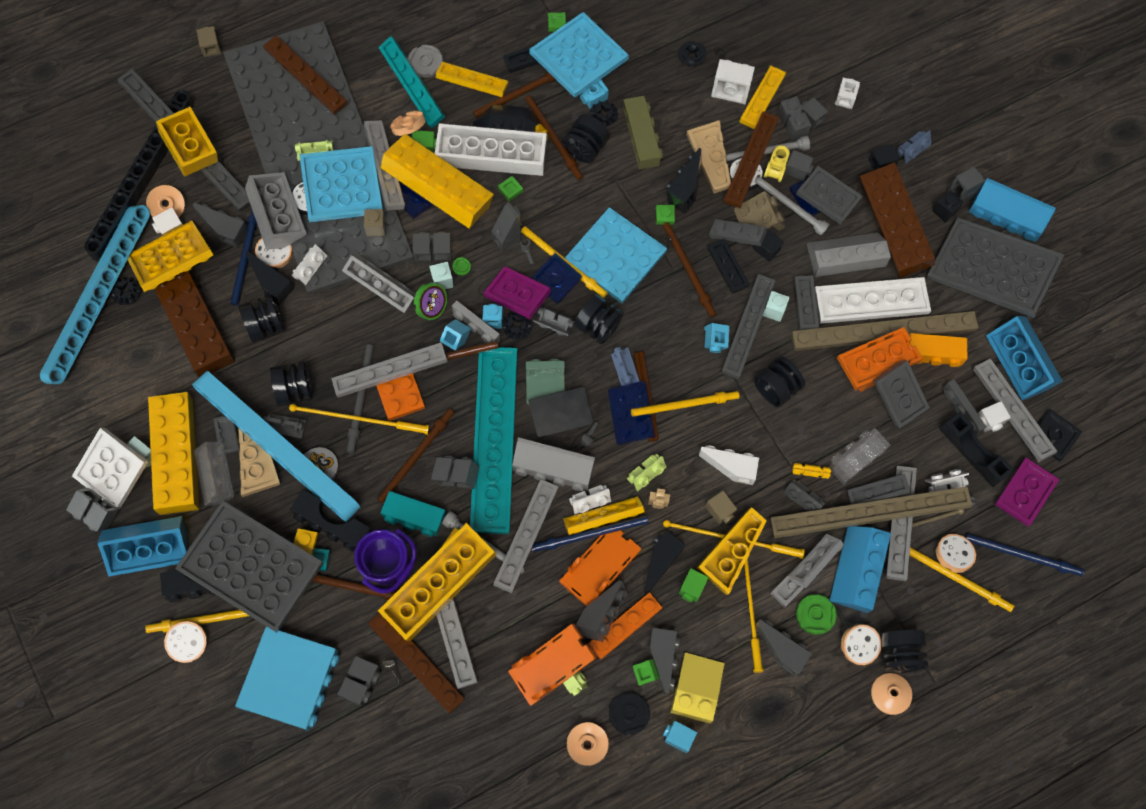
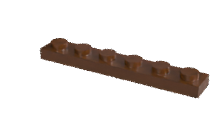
(305, 75)
(751, 160)
(418, 664)

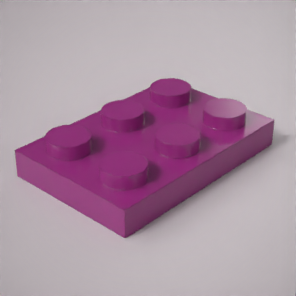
(517, 292)
(1026, 492)

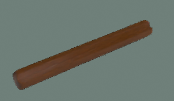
(641, 369)

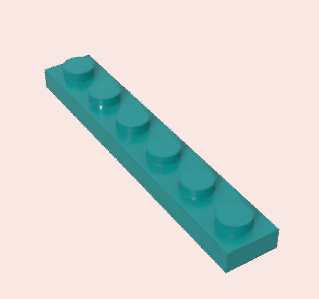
(411, 81)

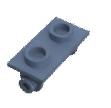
(919, 143)
(625, 366)

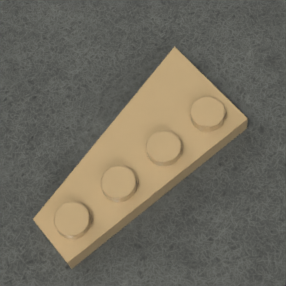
(713, 154)
(256, 467)

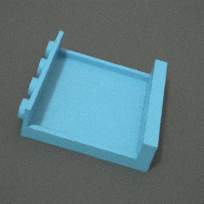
(288, 679)

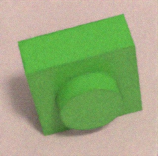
(556, 21)
(510, 188)
(665, 214)
(646, 672)

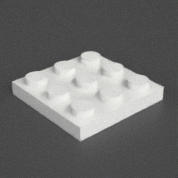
(110, 468)

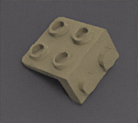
(761, 211)

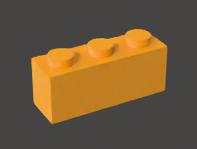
(940, 349)

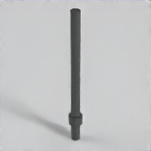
(353, 433)

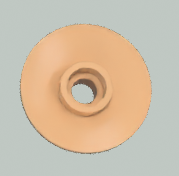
(161, 193)
(884, 700)
(587, 732)

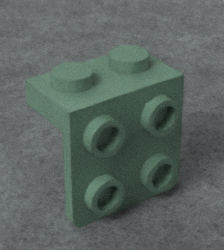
(544, 378)

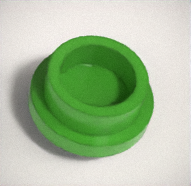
(461, 266)

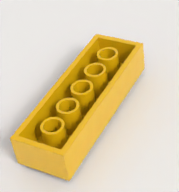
(436, 180)
(173, 453)
(437, 582)

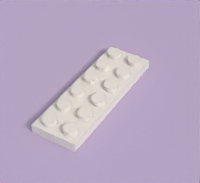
(872, 300)

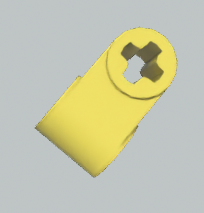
(776, 166)

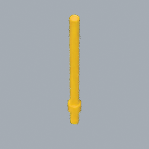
(590, 283)
(719, 397)
(992, 597)
(165, 625)

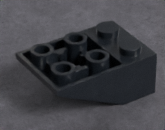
(683, 190)

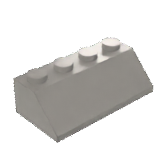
(274, 209)
(848, 254)
(553, 464)

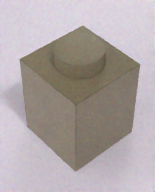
(208, 41)
(374, 222)
(721, 508)

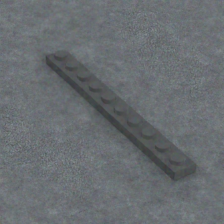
(157, 110)

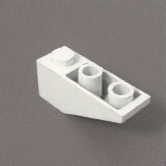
(736, 466)

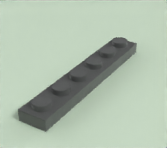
(748, 326)

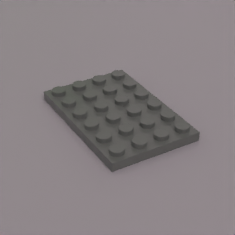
(996, 267)
(249, 566)

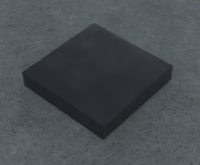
(1059, 432)

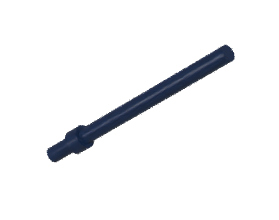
(252, 223)
(552, 543)
(1061, 566)

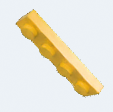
(472, 79)
(762, 96)
(603, 515)

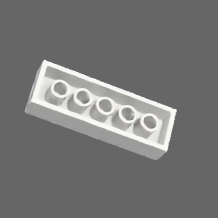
(492, 149)

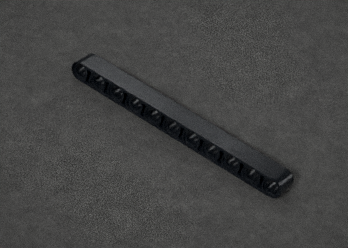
(135, 181)

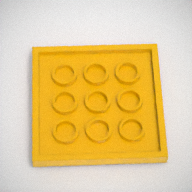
(169, 256)

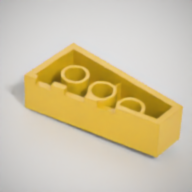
(729, 555)

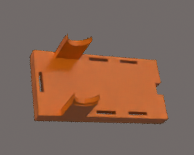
(867, 363)
(592, 574)
(539, 672)

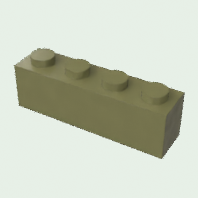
(642, 133)

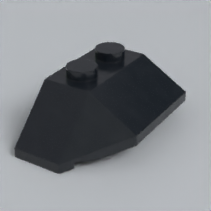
(507, 118)

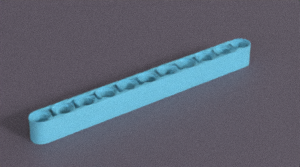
(88, 296)
(276, 446)

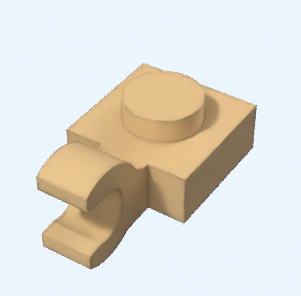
(659, 499)

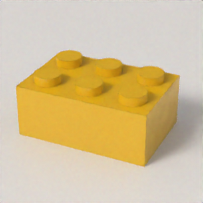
(187, 141)

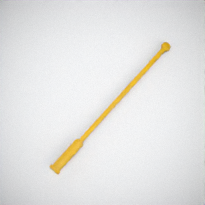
(399, 425)
(773, 547)
(754, 641)

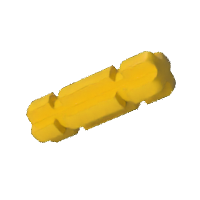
(811, 470)

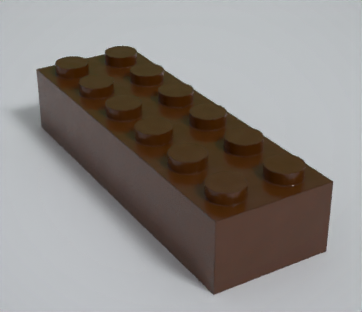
(897, 220)
(193, 324)

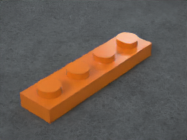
(626, 625)

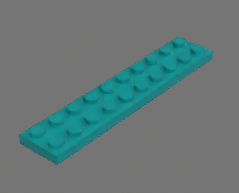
(494, 441)

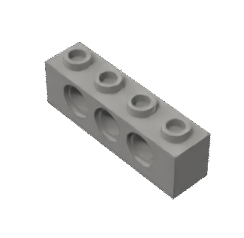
(380, 282)

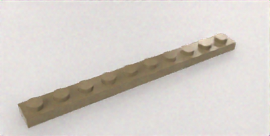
(868, 332)
(871, 512)

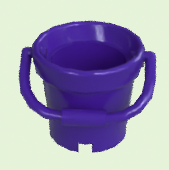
(383, 559)

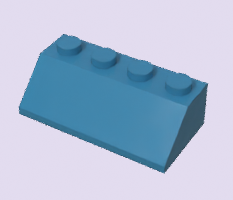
(1011, 210)
(1024, 357)
(143, 546)
(860, 568)

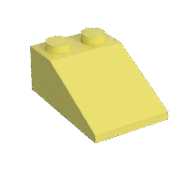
(697, 688)

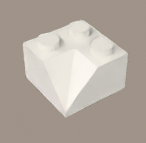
(732, 81)

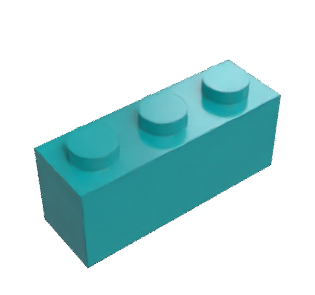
(413, 514)

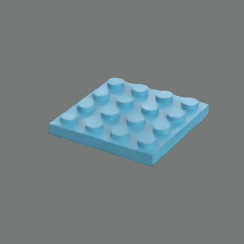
(579, 54)
(340, 183)
(616, 254)

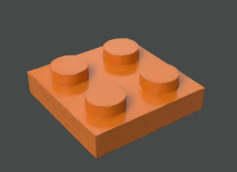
(400, 397)

